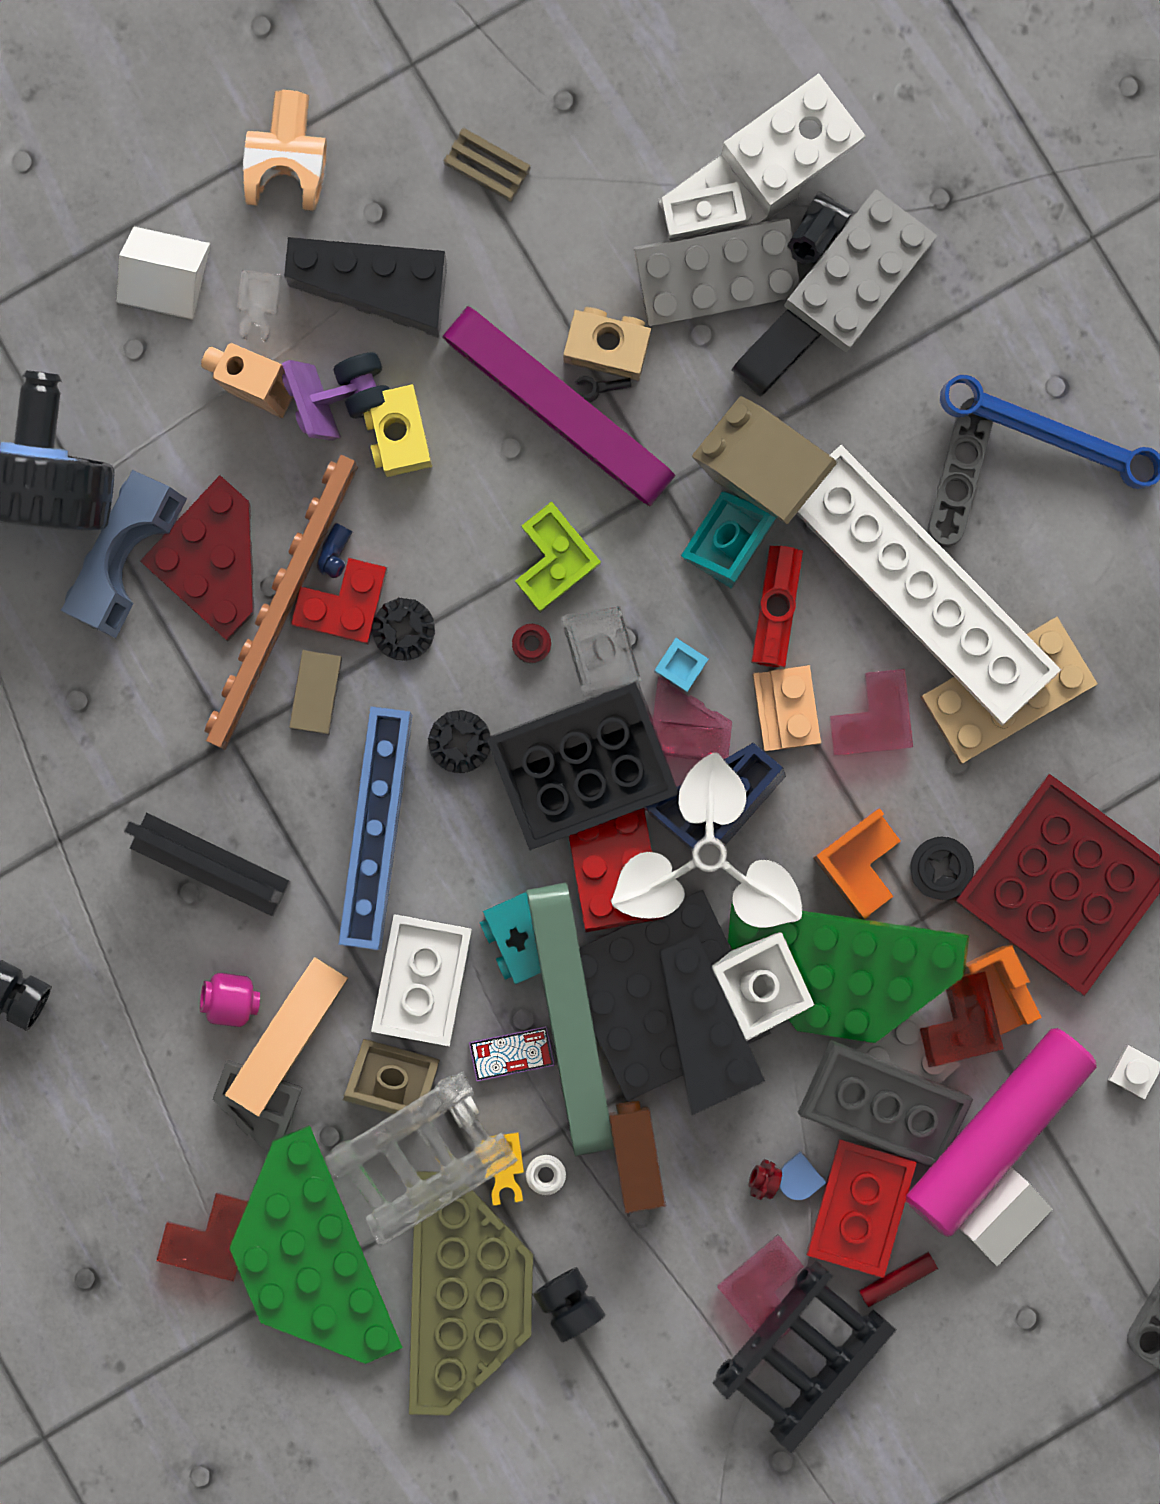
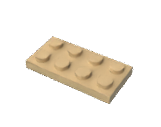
(973, 729)

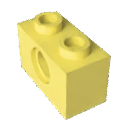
(412, 450)

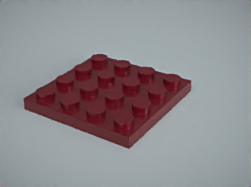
(1064, 885)

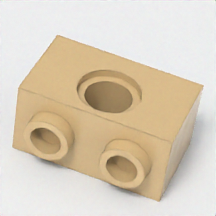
(622, 361)

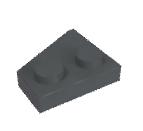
(275, 1117)

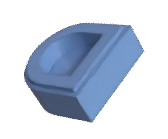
(800, 1178)

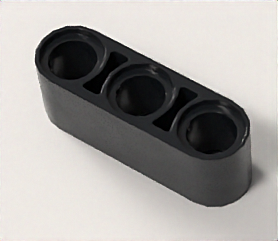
(775, 352)

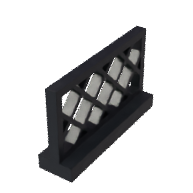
(208, 863)

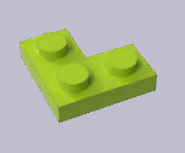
(565, 559)

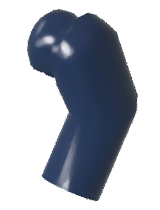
(329, 559)

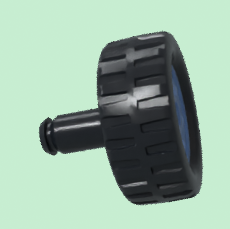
(42, 482)

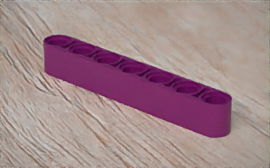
(558, 406)

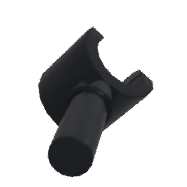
(602, 386)

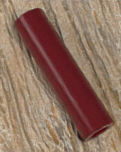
(898, 1279)

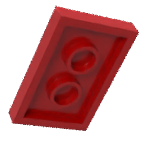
(598, 862)
(861, 1208)

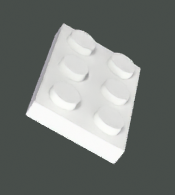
(421, 980)

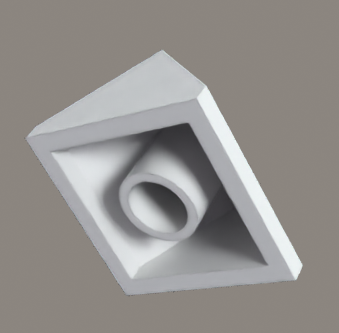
(161, 272)
(762, 984)
(1005, 1217)

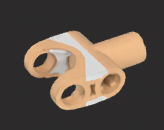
(285, 151)

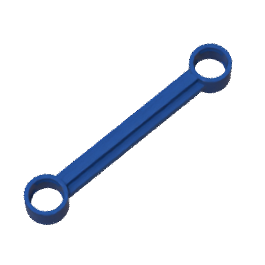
(1050, 431)

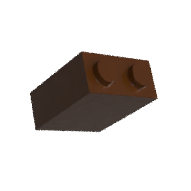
(636, 1157)

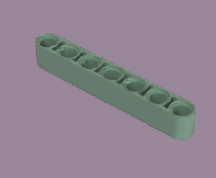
(570, 1019)

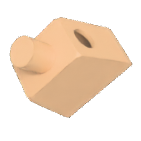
(249, 377)

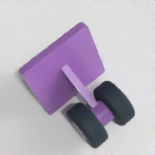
(313, 402)

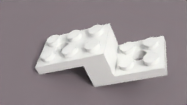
(772, 155)

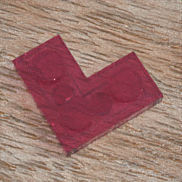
(884, 725)
(753, 1283)

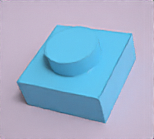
(681, 665)

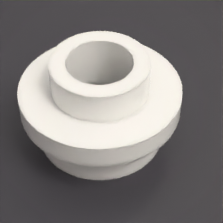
(539, 1186)

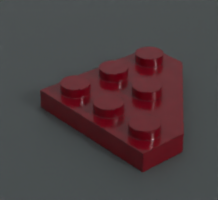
(210, 558)

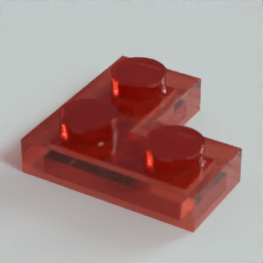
(973, 1026)
(209, 1249)

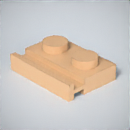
(786, 708)

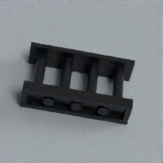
(817, 1392)

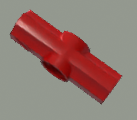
(780, 581)

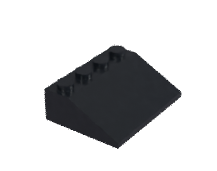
(583, 765)

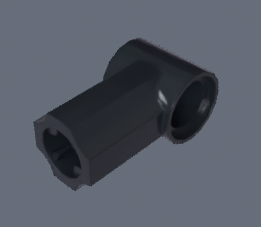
(819, 226)

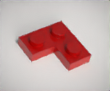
(351, 612)

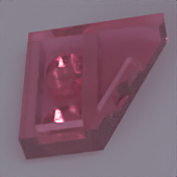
(687, 726)

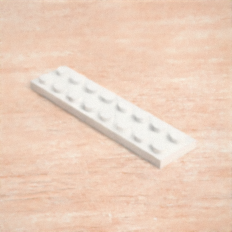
(926, 589)

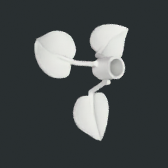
(711, 795)

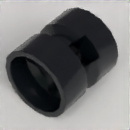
(32, 1001)
(576, 1317)

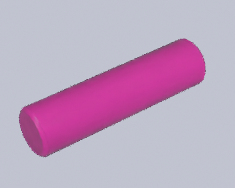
(1001, 1131)

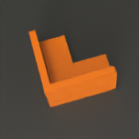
(849, 861)
(1007, 987)

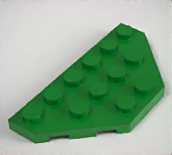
(862, 971)
(305, 1257)

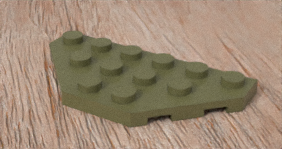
(466, 1302)

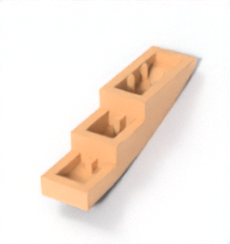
(286, 1036)

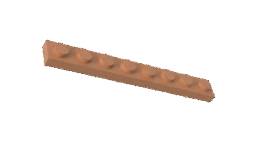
(287, 587)

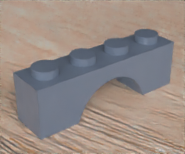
(140, 511)

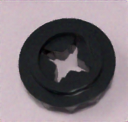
(410, 646)
(453, 759)
(960, 864)

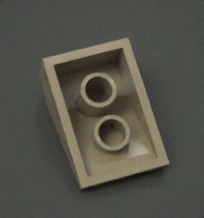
(763, 460)

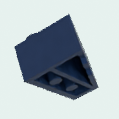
(760, 778)

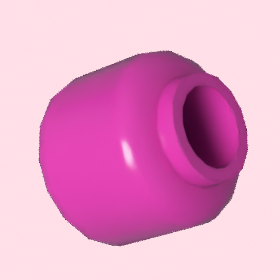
(229, 999)

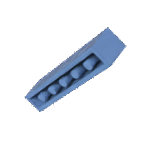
(375, 828)

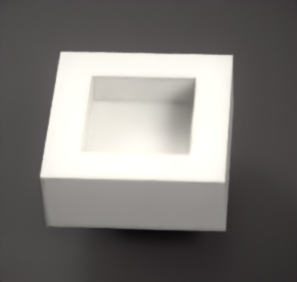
(1135, 1072)

